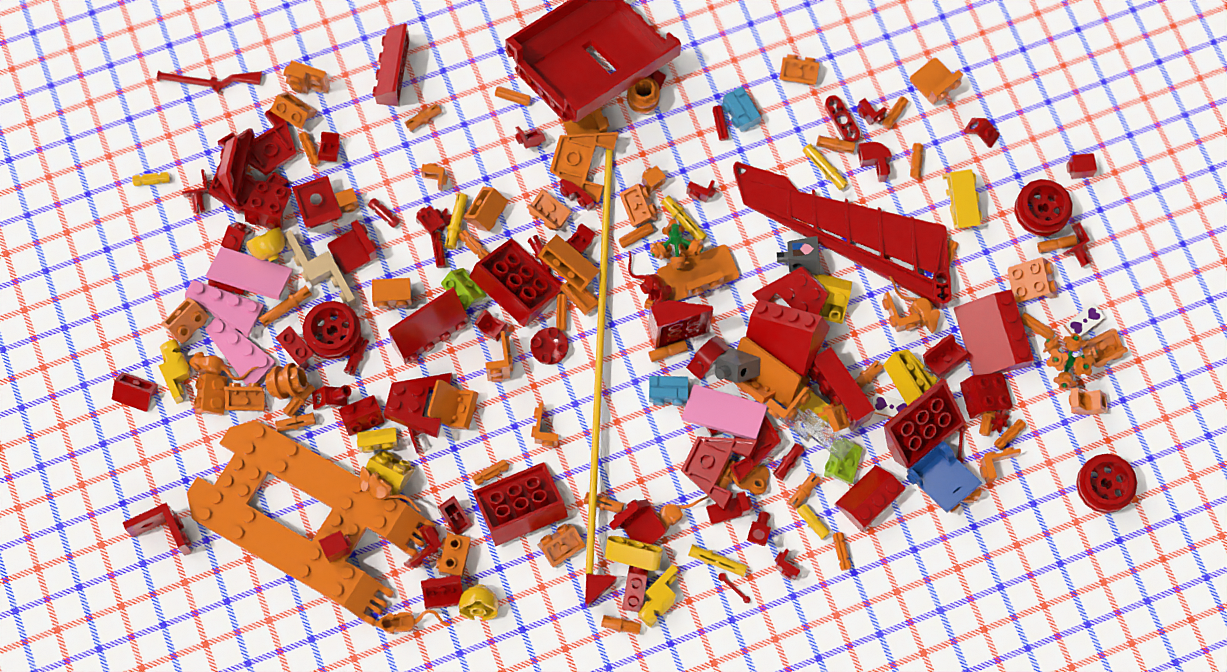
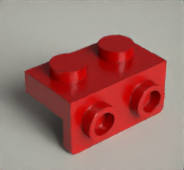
(944, 356)
(361, 415)
(441, 591)

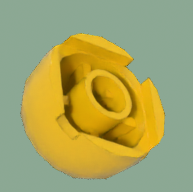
(267, 245)
(479, 602)

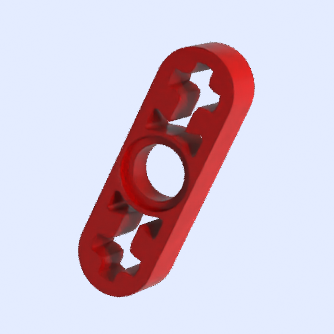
(842, 111)

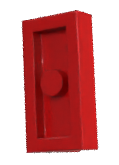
(133, 391)

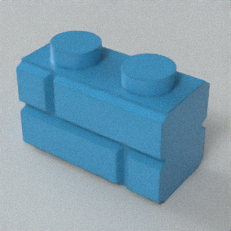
(741, 109)
(668, 390)

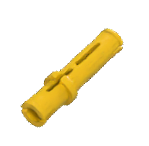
(831, 173)
(679, 214)
(454, 228)
(717, 560)

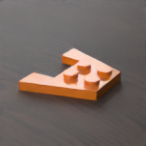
(574, 158)

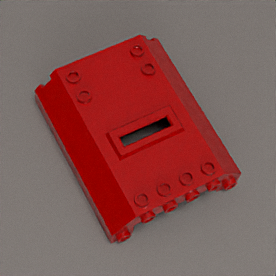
(566, 76)

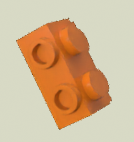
(302, 77)

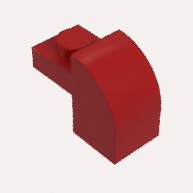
(875, 154)
(706, 357)

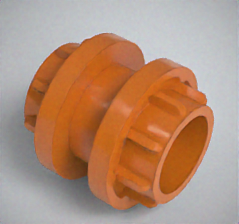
(643, 104)
(286, 381)

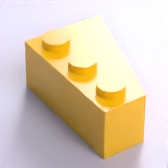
(963, 198)
(908, 375)

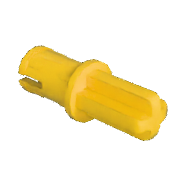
(813, 521)

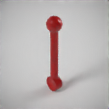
(961, 430)
(722, 577)

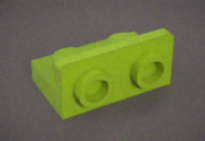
(465, 287)
(845, 469)

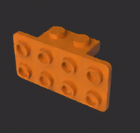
(702, 273)
(774, 380)

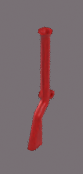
(250, 78)

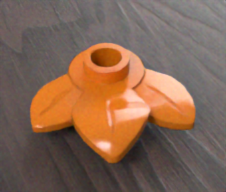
(758, 475)

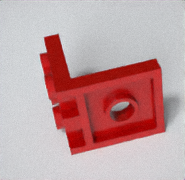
(318, 214)
(156, 517)

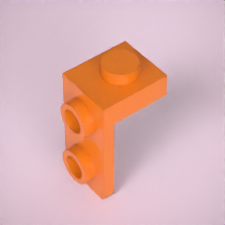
(909, 322)
(547, 440)
(987, 467)

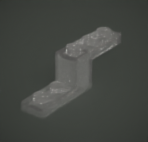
(811, 426)

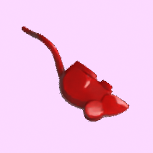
(652, 285)

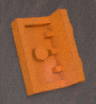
(549, 210)
(1108, 347)
(210, 394)
(244, 398)

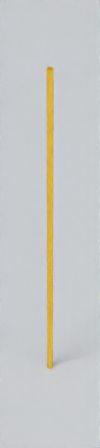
(599, 364)

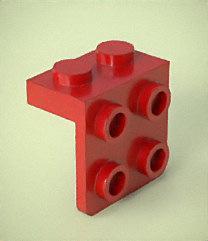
(267, 204)
(353, 248)
(985, 394)
(639, 522)

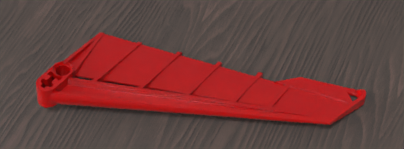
(895, 235)

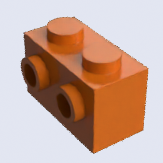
(486, 209)
(391, 292)
(185, 320)
(454, 555)

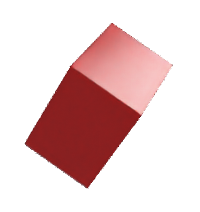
(454, 515)
(596, 586)

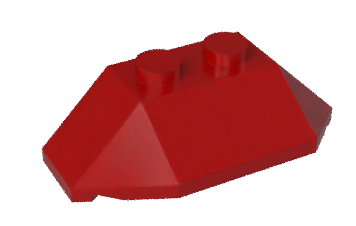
(235, 163)

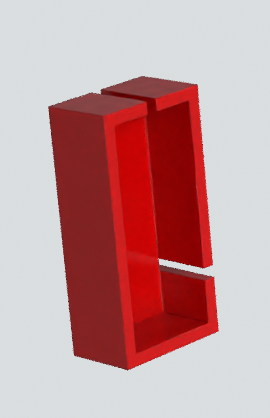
(840, 387)

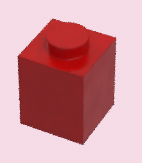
(1081, 166)
(335, 546)

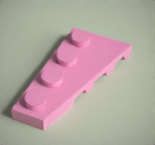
(235, 310)
(240, 351)

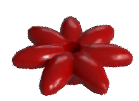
(446, 218)
(1000, 421)

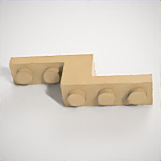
(319, 269)

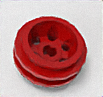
(1032, 219)
(337, 345)
(1092, 497)

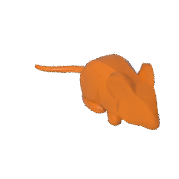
(924, 308)
(212, 365)
(379, 488)
(672, 513)
(403, 621)

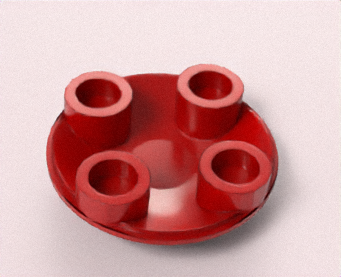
(549, 346)

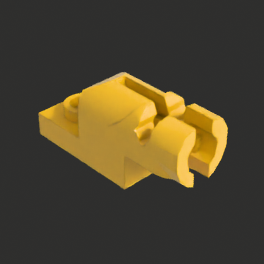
(174, 369)
(659, 597)

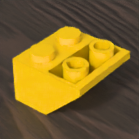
(838, 299)
(391, 469)

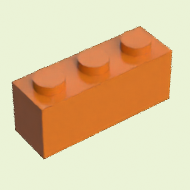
(568, 263)

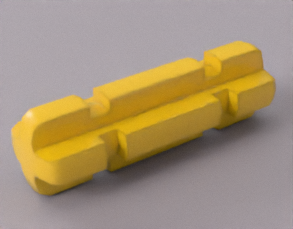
(151, 178)

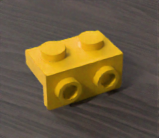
(377, 439)

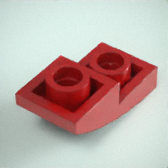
(572, 191)

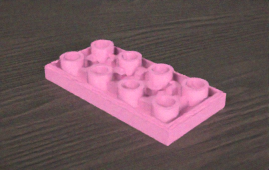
(249, 273)
(724, 412)

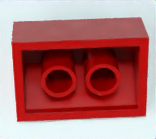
(870, 497)

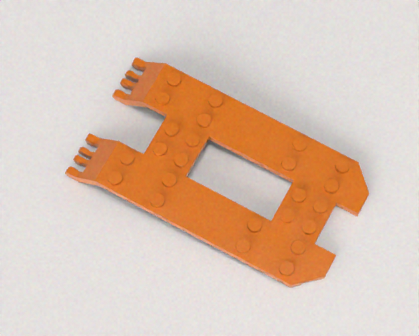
(227, 512)

